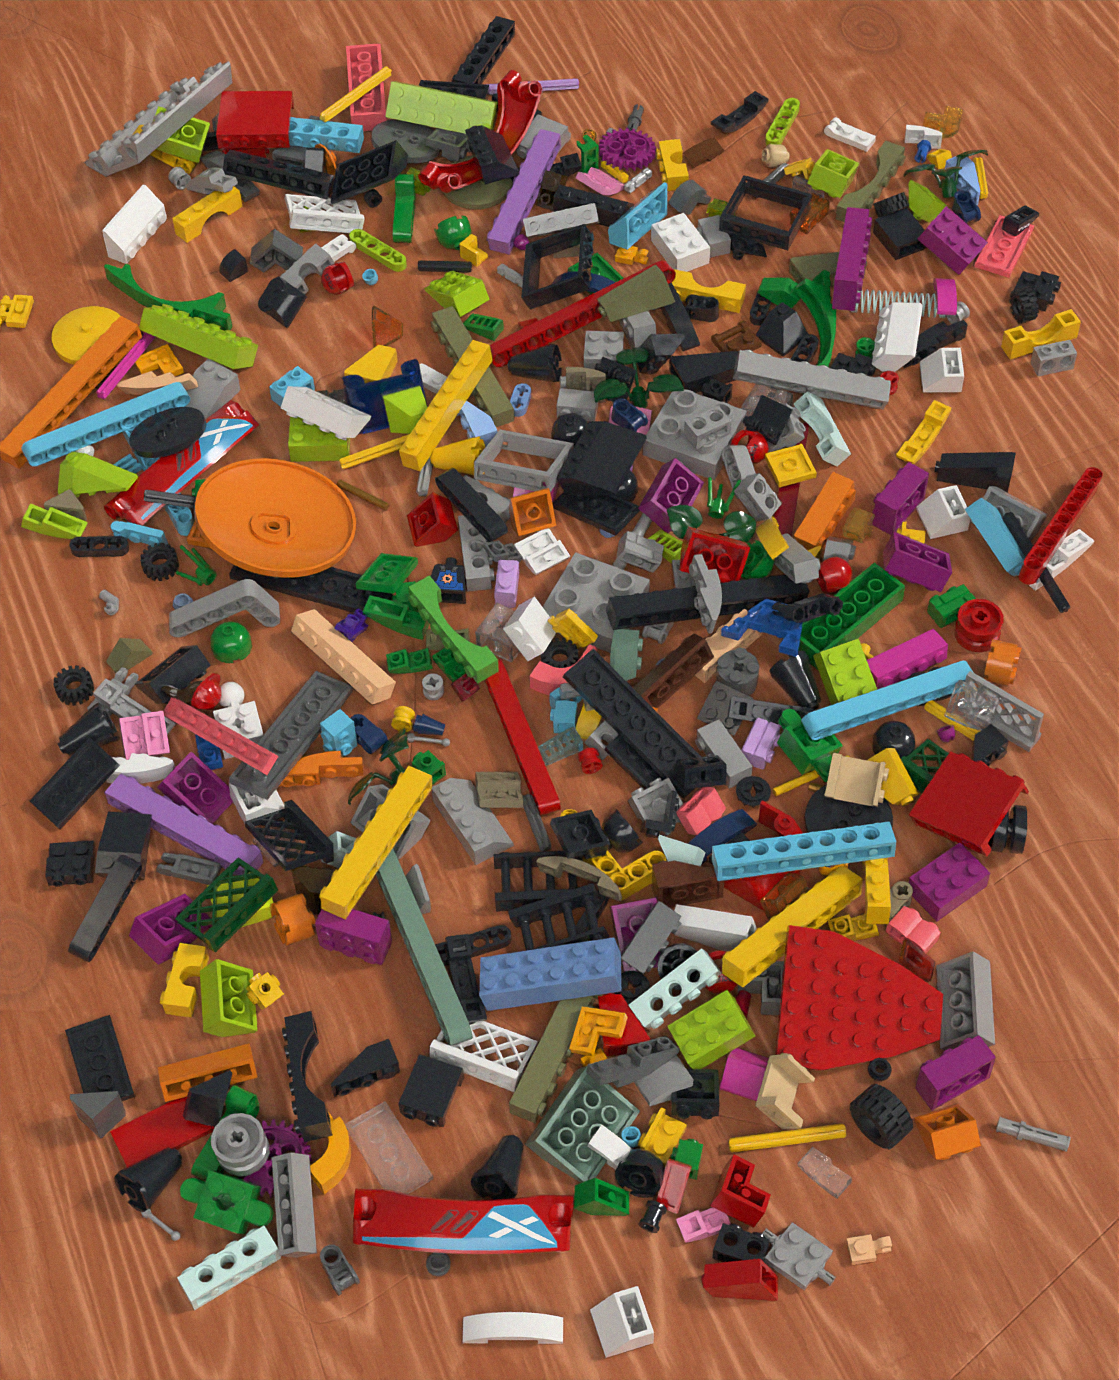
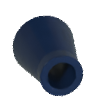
(428, 725)

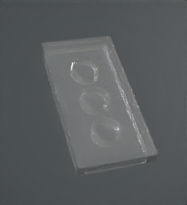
(388, 1150)

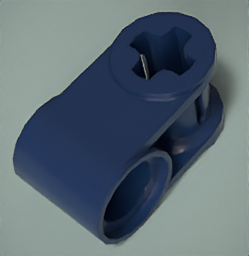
(965, 207)
(627, 415)
(368, 734)

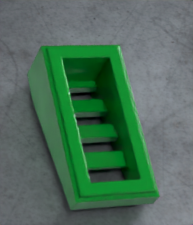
(492, 329)

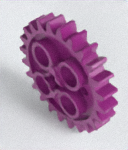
(627, 149)
(284, 1140)

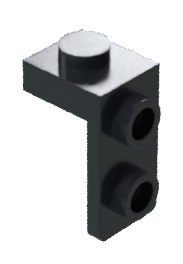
(655, 828)

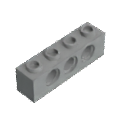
(560, 220)
(475, 558)

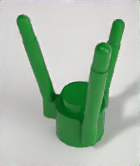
(717, 505)
(204, 572)

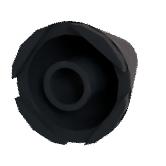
(538, 363)
(797, 680)
(92, 724)
(500, 1170)
(148, 1178)

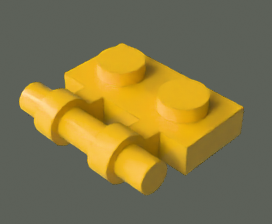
(18, 308)
(573, 628)

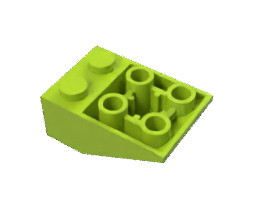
(458, 291)

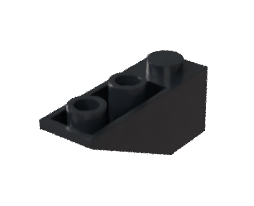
(371, 1065)

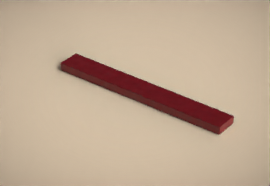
(788, 496)

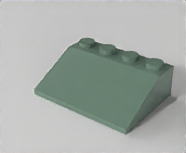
(574, 1120)

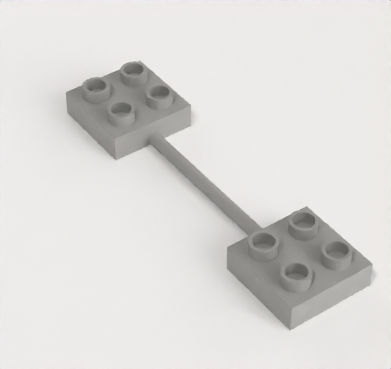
(590, 583)

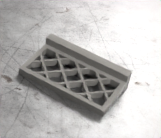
(1021, 732)

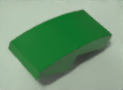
(404, 662)
(448, 664)

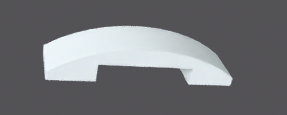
(513, 1326)

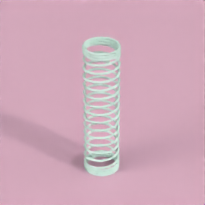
(899, 300)

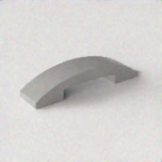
(121, 705)

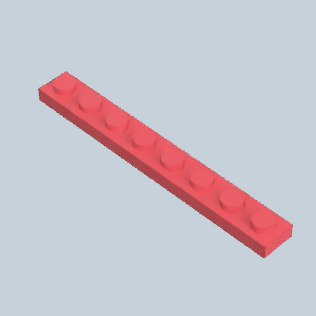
(220, 735)

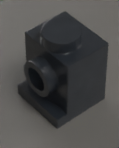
(717, 390)

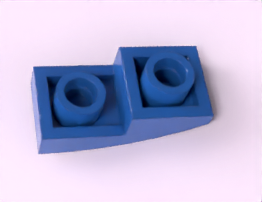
(209, 753)

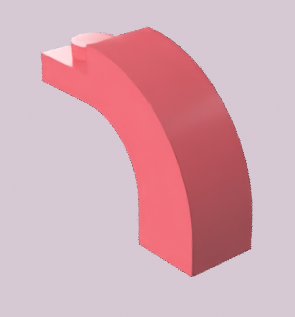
(548, 678)

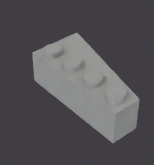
(638, 328)

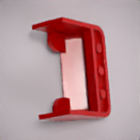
(756, 887)

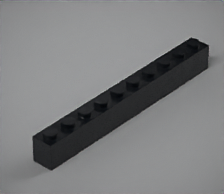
(679, 605)

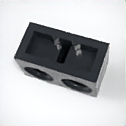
(701, 772)
(744, 1241)

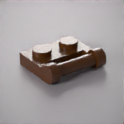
(746, 341)

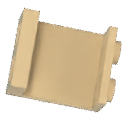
(856, 780)
(779, 1090)

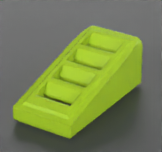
(675, 544)

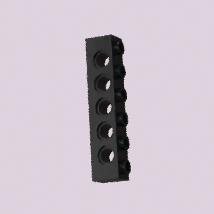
(486, 52)
(278, 174)

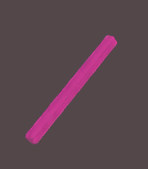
(125, 364)

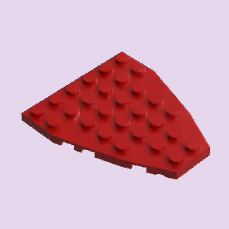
(850, 1003)

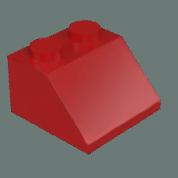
(432, 521)

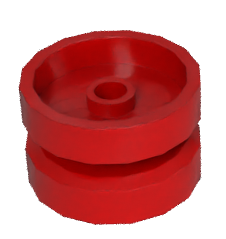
(978, 624)

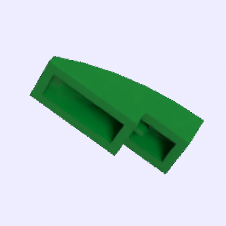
(396, 617)

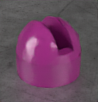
(520, 242)
(946, 733)

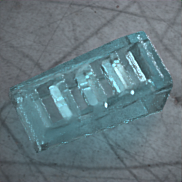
(558, 740)

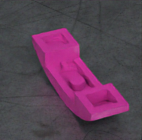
(946, 296)

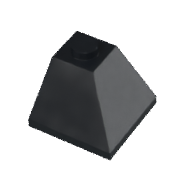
(782, 329)

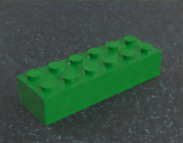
(864, 604)

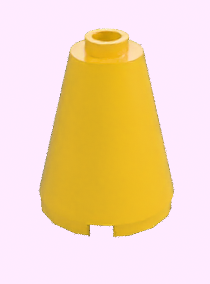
(458, 455)

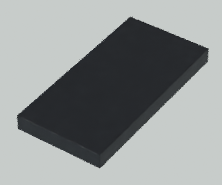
(600, 511)
(74, 783)
(99, 1058)

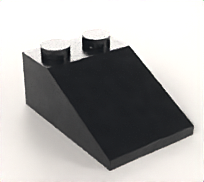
(123, 835)

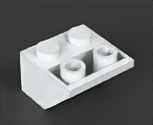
(942, 371)
(944, 512)
(253, 806)
(622, 1322)

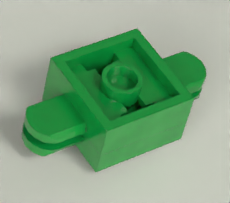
(802, 750)
(227, 1202)

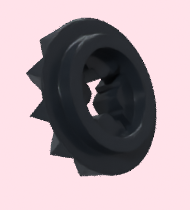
(760, 786)
(635, 979)

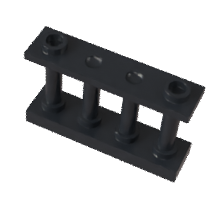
(510, 900)
(555, 905)

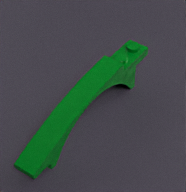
(818, 300)
(208, 308)

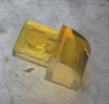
(947, 123)
(858, 525)

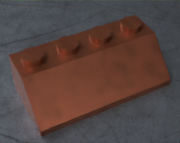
(674, 670)

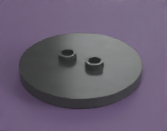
(409, 135)

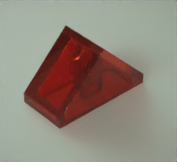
(916, 961)

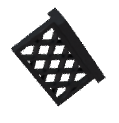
(304, 829)

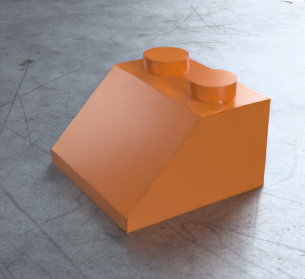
(532, 512)
(948, 1132)

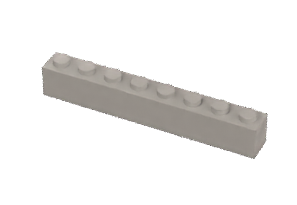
(818, 380)

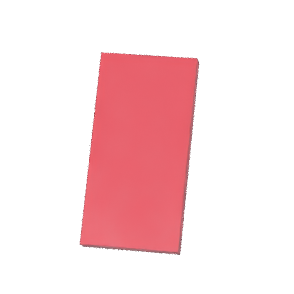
(1002, 249)

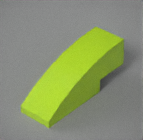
(53, 522)

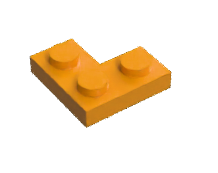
(159, 358)
(591, 1025)

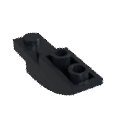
(937, 337)

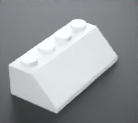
(133, 225)
(896, 335)
(324, 412)

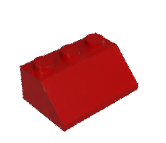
(719, 553)

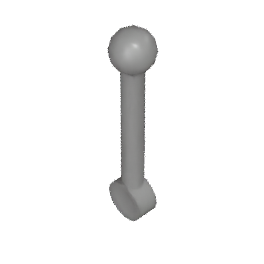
(411, 738)
(175, 1235)

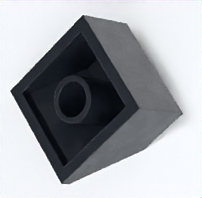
(659, 349)

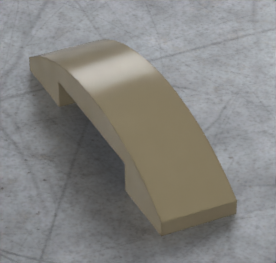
(556, 865)

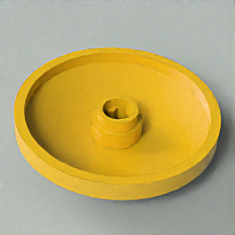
(80, 331)

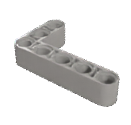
(222, 604)

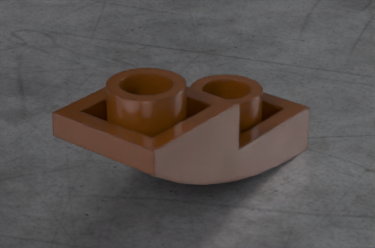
(704, 150)

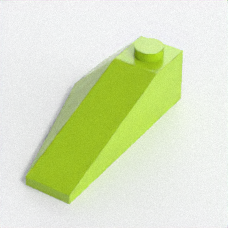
(89, 475)

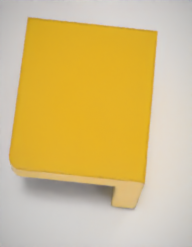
(470, 252)

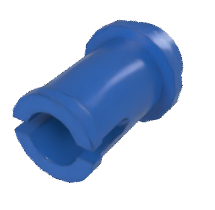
(923, 149)

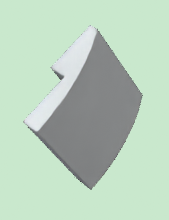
(663, 1081)

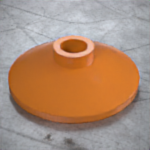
(330, 159)

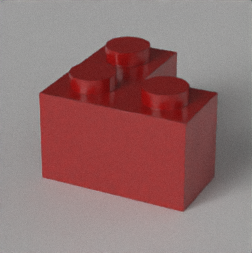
(737, 1196)

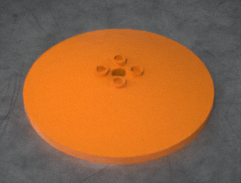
(253, 494)

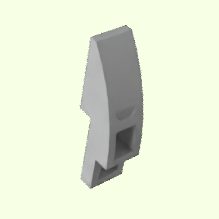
(212, 180)
(709, 592)

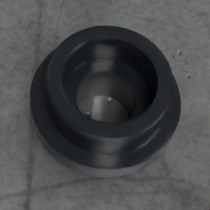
(882, 1064)

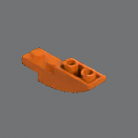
(326, 764)

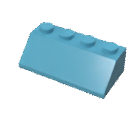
(639, 218)

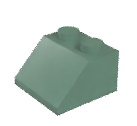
(624, 653)

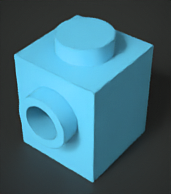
(563, 715)

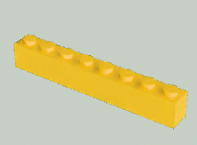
(445, 405)
(376, 842)
(809, 911)

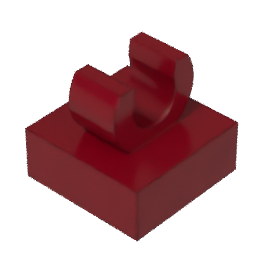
(465, 687)

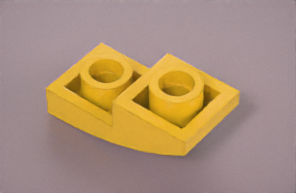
(853, 928)

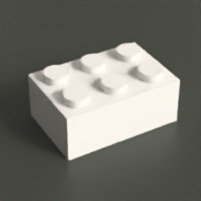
(680, 243)

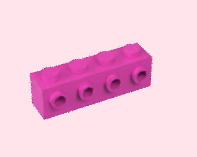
(908, 658)

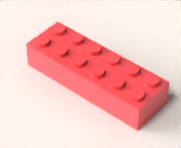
(363, 63)

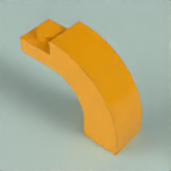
(334, 1163)

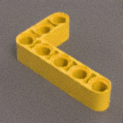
(625, 876)

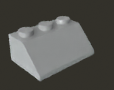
(1027, 515)
(366, 811)

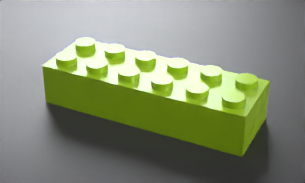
(438, 108)
(198, 336)

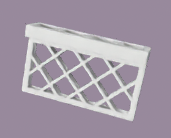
(321, 220)
(477, 1065)

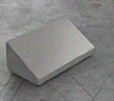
(419, 889)

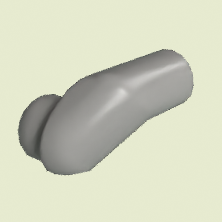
(112, 602)

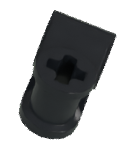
(703, 308)

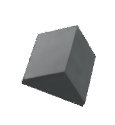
(99, 1110)

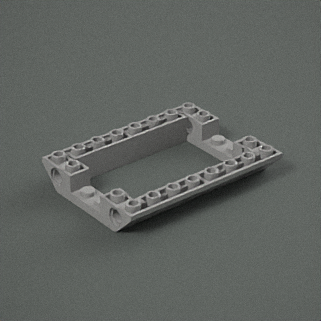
(181, 104)

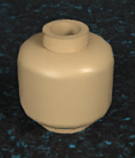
(775, 155)

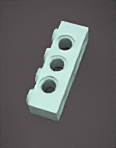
(643, 1005)
(225, 1279)

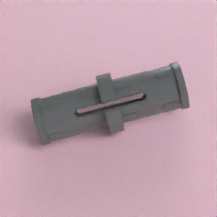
(635, 118)

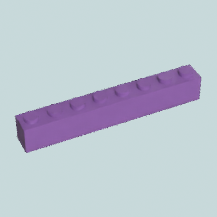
(524, 191)
(182, 825)

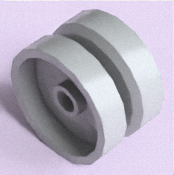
(240, 1144)

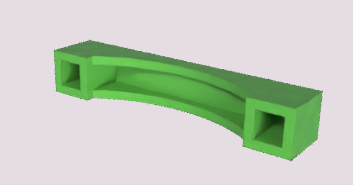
(477, 660)

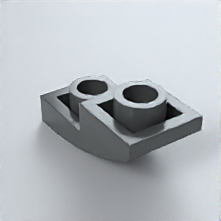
(498, 551)

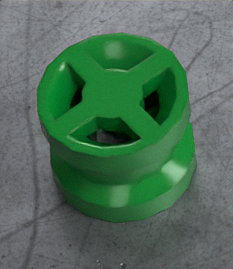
(865, 347)

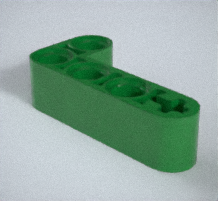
(404, 208)
(237, 1101)

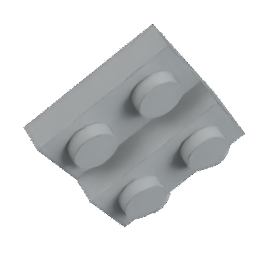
(791, 433)
(652, 802)

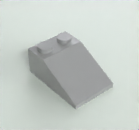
(214, 388)

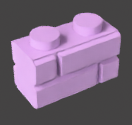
(507, 583)
(761, 742)

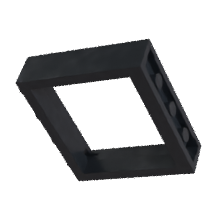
(761, 232)
(549, 245)

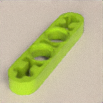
(781, 122)
(363, 239)

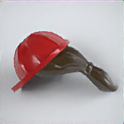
(199, 694)

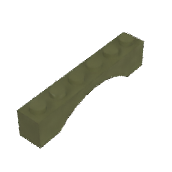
(889, 158)

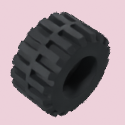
(881, 1116)

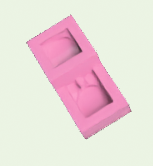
(701, 1225)

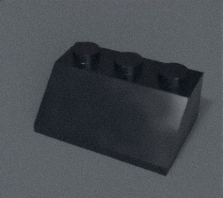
(174, 671)

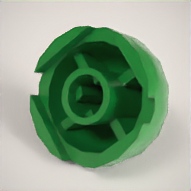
(453, 232)
(758, 562)
(230, 642)

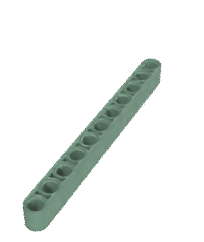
(423, 952)

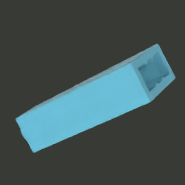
(997, 535)

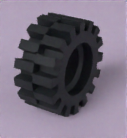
(891, 204)
(1023, 304)
(155, 553)
(560, 647)
(73, 695)

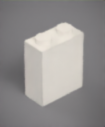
(530, 629)

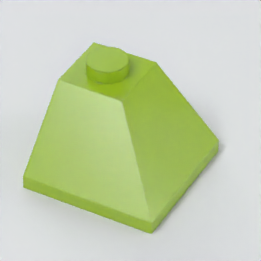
(924, 202)
(404, 409)

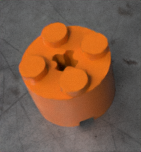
(1001, 661)
(292, 919)

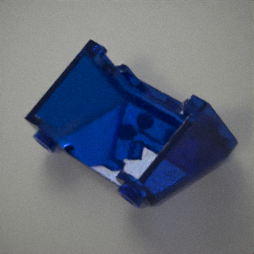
(369, 396)

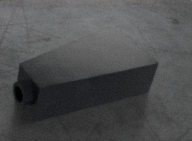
(701, 368)
(976, 469)

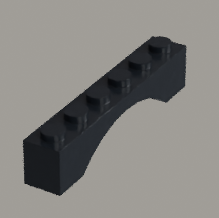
(312, 1113)

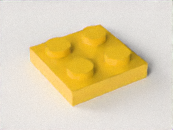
(790, 465)

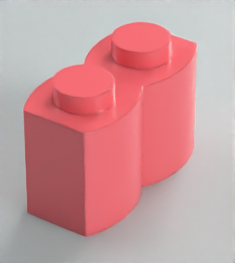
(701, 810)
(910, 926)

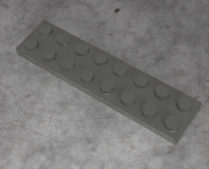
(293, 733)

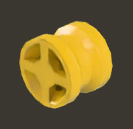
(403, 718)

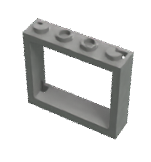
(520, 476)

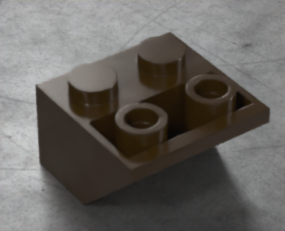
(310, 883)

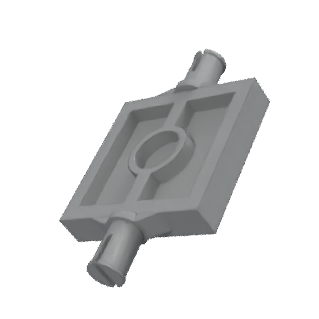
(798, 1256)

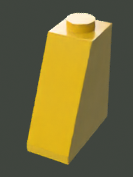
(375, 364)
(899, 786)

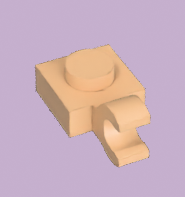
(864, 1250)

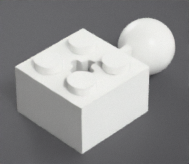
(238, 716)

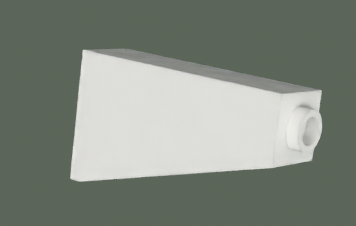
(714, 927)

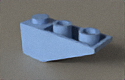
(967, 177)
(477, 423)

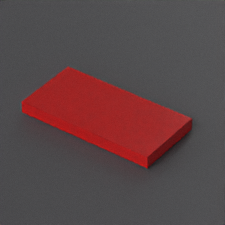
(157, 1131)

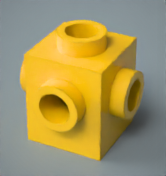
(257, 995)

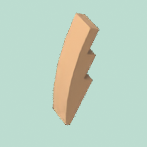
(149, 382)

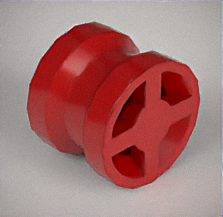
(894, 378)
(590, 760)

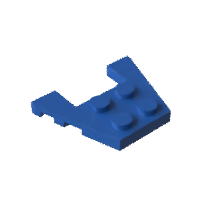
(764, 621)

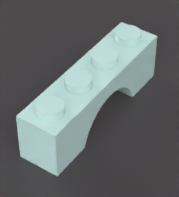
(831, 444)

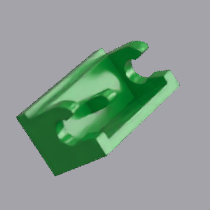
(589, 154)

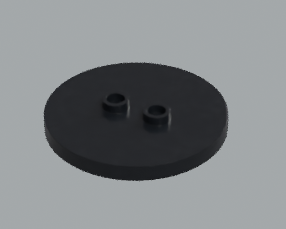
(167, 432)
(830, 813)

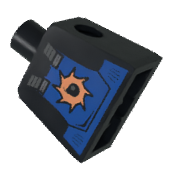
(451, 581)

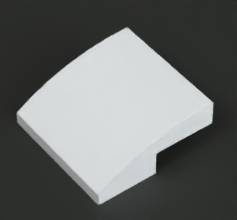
(541, 551)

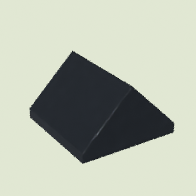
(207, 1100)

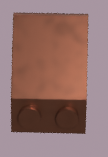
(684, 883)

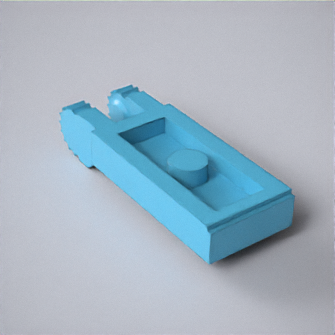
(138, 533)

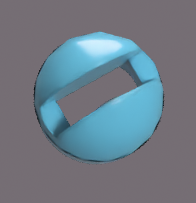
(370, 277)
(631, 1136)

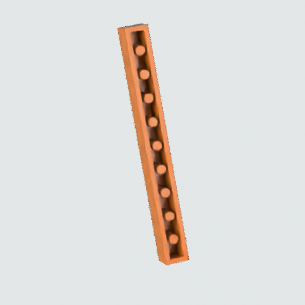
(71, 389)

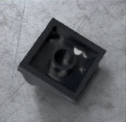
(281, 301)

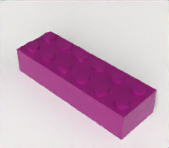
(852, 259)

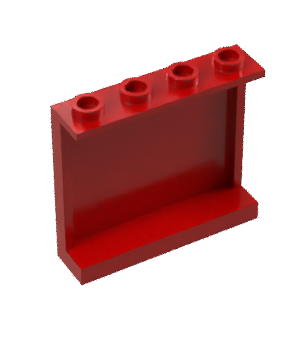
(254, 119)
(966, 801)

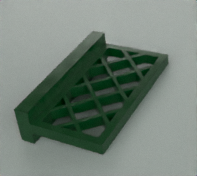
(919, 774)
(238, 912)

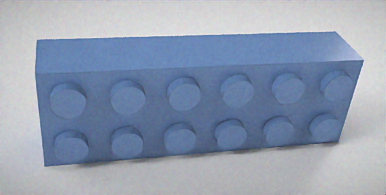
(550, 974)

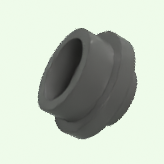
(438, 1264)

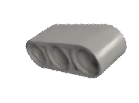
(737, 463)

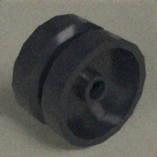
(1011, 830)

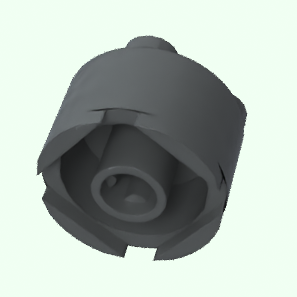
(738, 670)

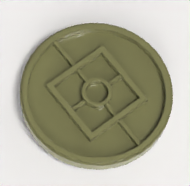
(478, 194)

